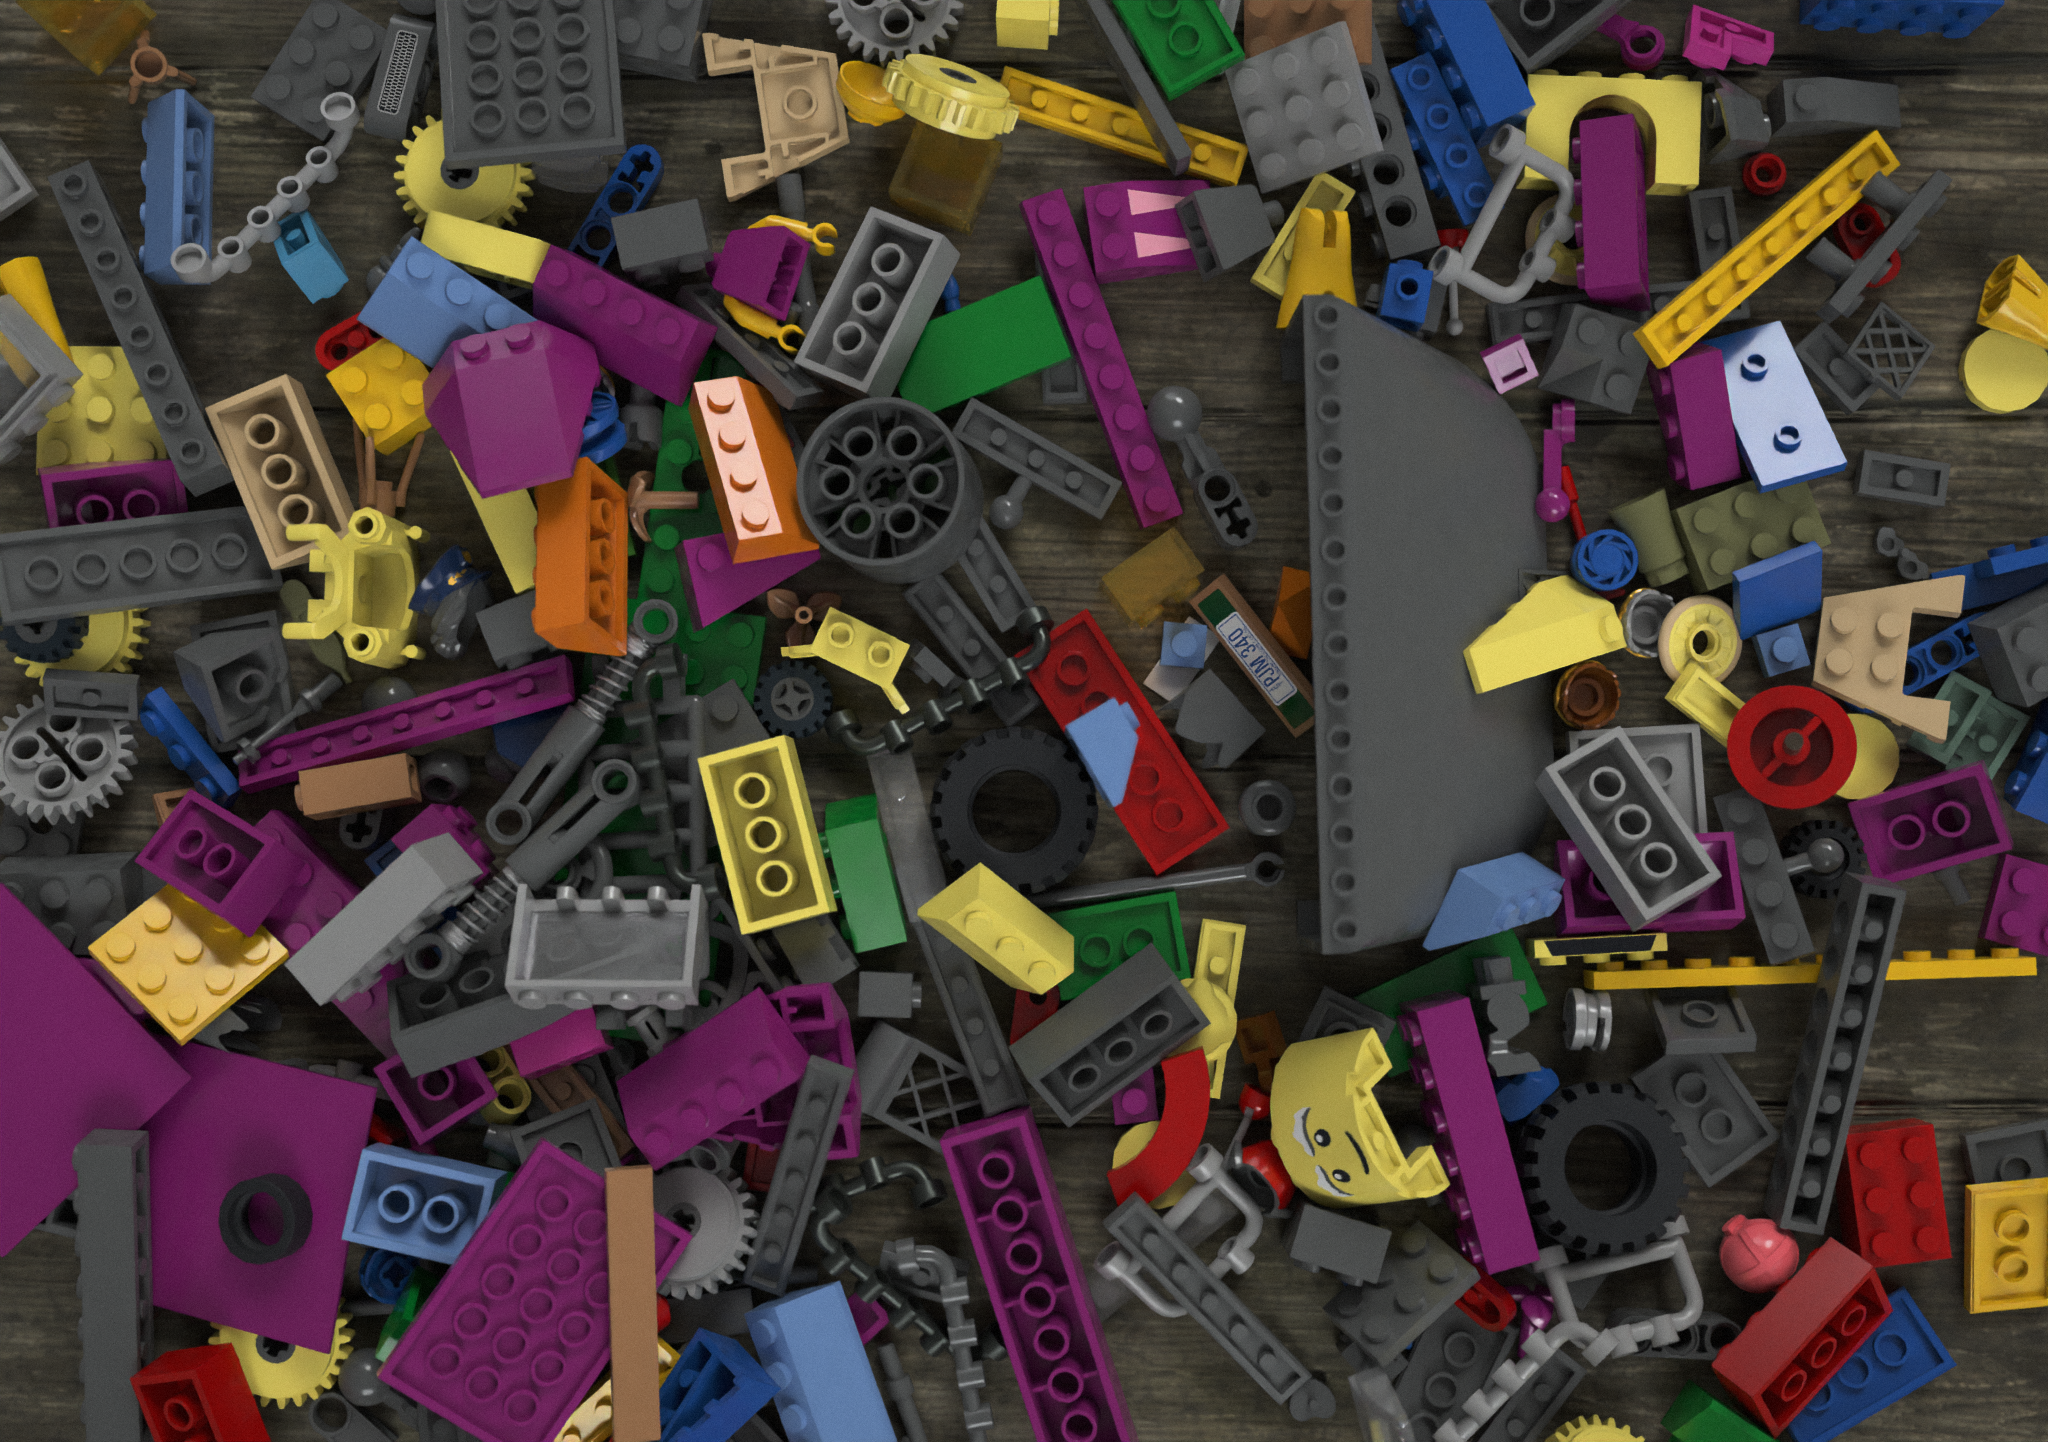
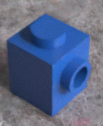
(1404, 295)

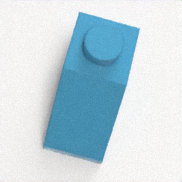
(309, 257)

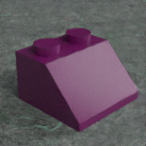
(438, 1099)

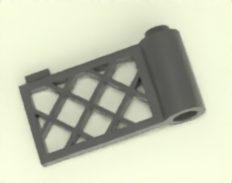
(883, 1066)

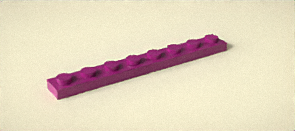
(1100, 358)
(412, 723)

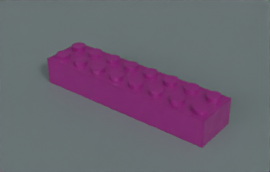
(1036, 1280)

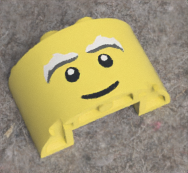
(1335, 1131)

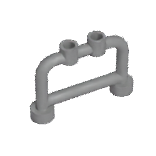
(1556, 224)
(1233, 1254)
(1660, 1329)

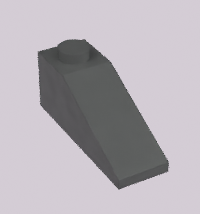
(1832, 107)

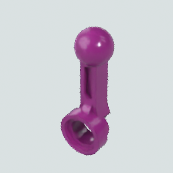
(1625, 32)
(1552, 502)

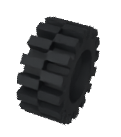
(1799, 841)

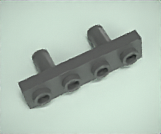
(1904, 213)

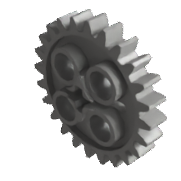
(868, 26)
(28, 781)

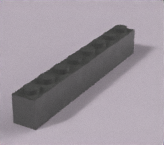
(114, 1280)

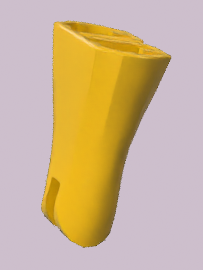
(1318, 261)
(27, 284)
(2016, 302)

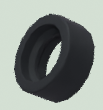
(235, 1224)

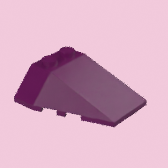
(513, 404)
(823, 1030)

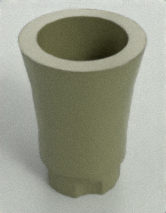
(1652, 530)

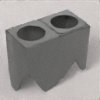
(1215, 717)
(248, 1013)

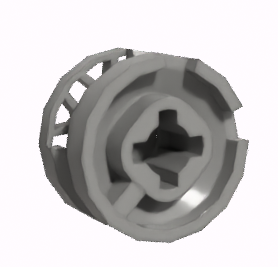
(1587, 1019)

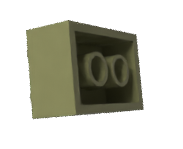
(1744, 528)

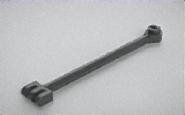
(1160, 883)

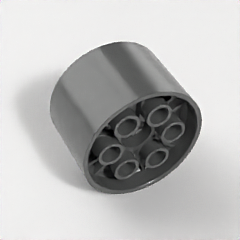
(926, 547)

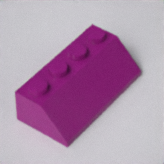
(1612, 213)
(631, 327)
(1590, 912)
(709, 1078)

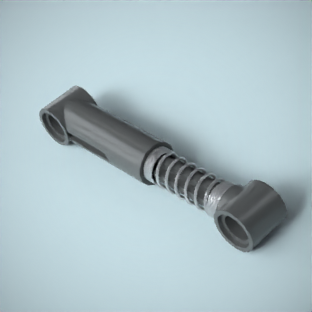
(578, 728)
(529, 864)

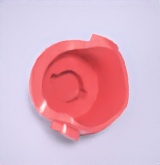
(1757, 1253)

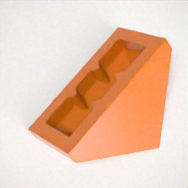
(1292, 613)

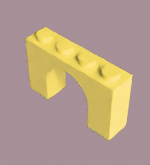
(1663, 110)

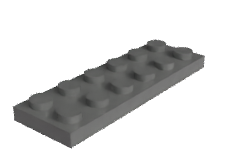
(131, 565)

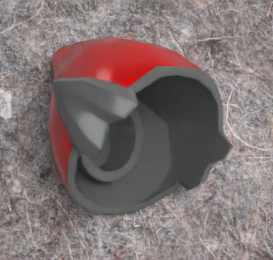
(1272, 1184)

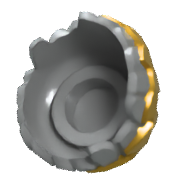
(1642, 619)

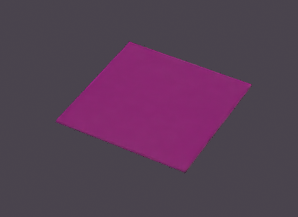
(65, 1067)
(233, 1125)

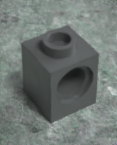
(888, 993)

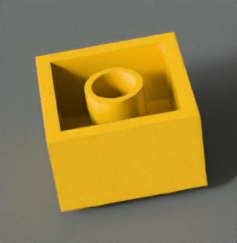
(384, 394)

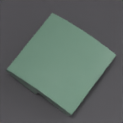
(1976, 730)

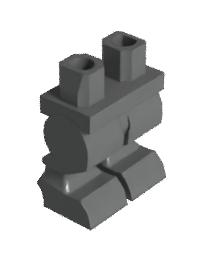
(1501, 1014)

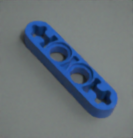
(601, 213)
(1923, 665)

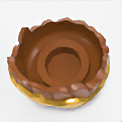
(1587, 695)

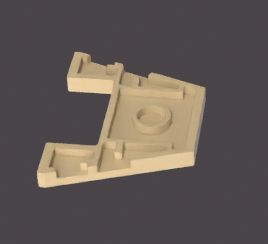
(796, 105)
(1866, 647)

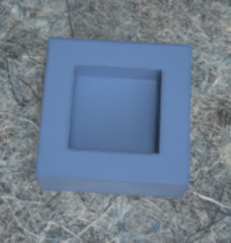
(1183, 645)
(1780, 650)

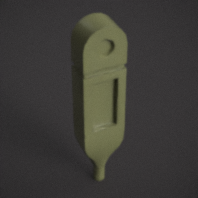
(327, 650)

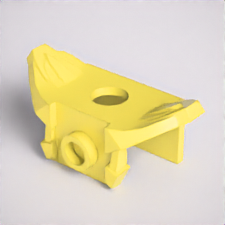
(859, 650)

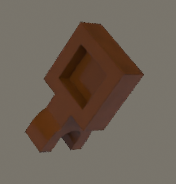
(1261, 1043)

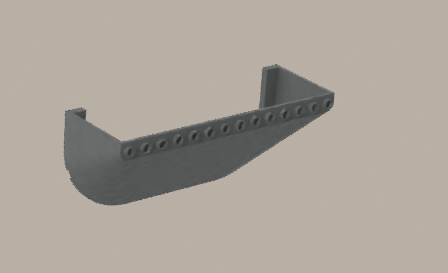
(1413, 553)

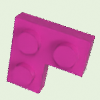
(1715, 38)

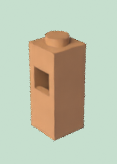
(358, 787)

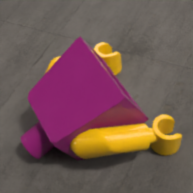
(762, 272)

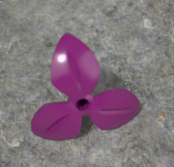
(1536, 1310)

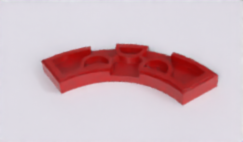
(1177, 1134)

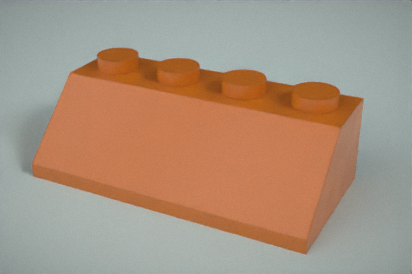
(749, 469)
(582, 562)

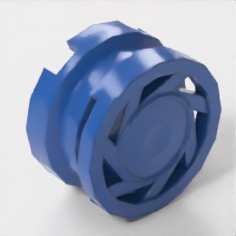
(1604, 560)
(385, 1273)

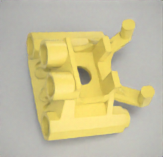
(366, 587)

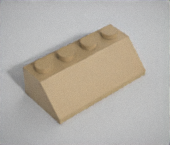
(281, 466)

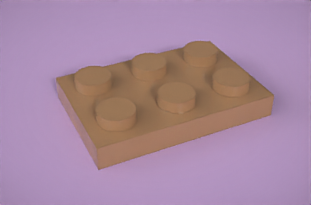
(1281, 21)

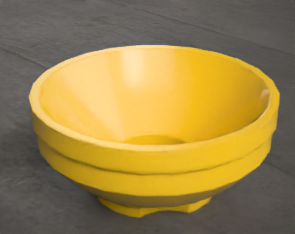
(863, 94)

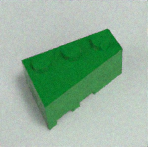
(863, 874)

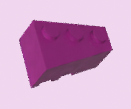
(1696, 417)
(718, 586)

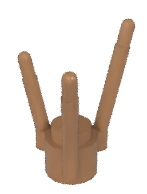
(151, 68)
(376, 493)

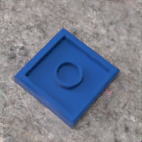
(1777, 590)

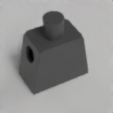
(1227, 226)

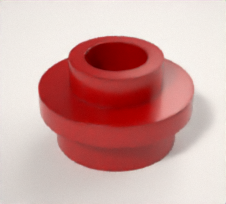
(1772, 165)

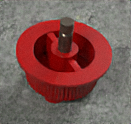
(1791, 747)

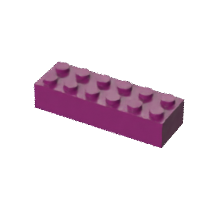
(310, 904)
(1467, 1131)

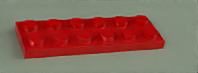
(1163, 798)

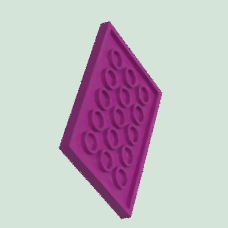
(522, 1308)

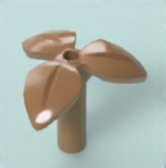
(642, 500)
(786, 604)

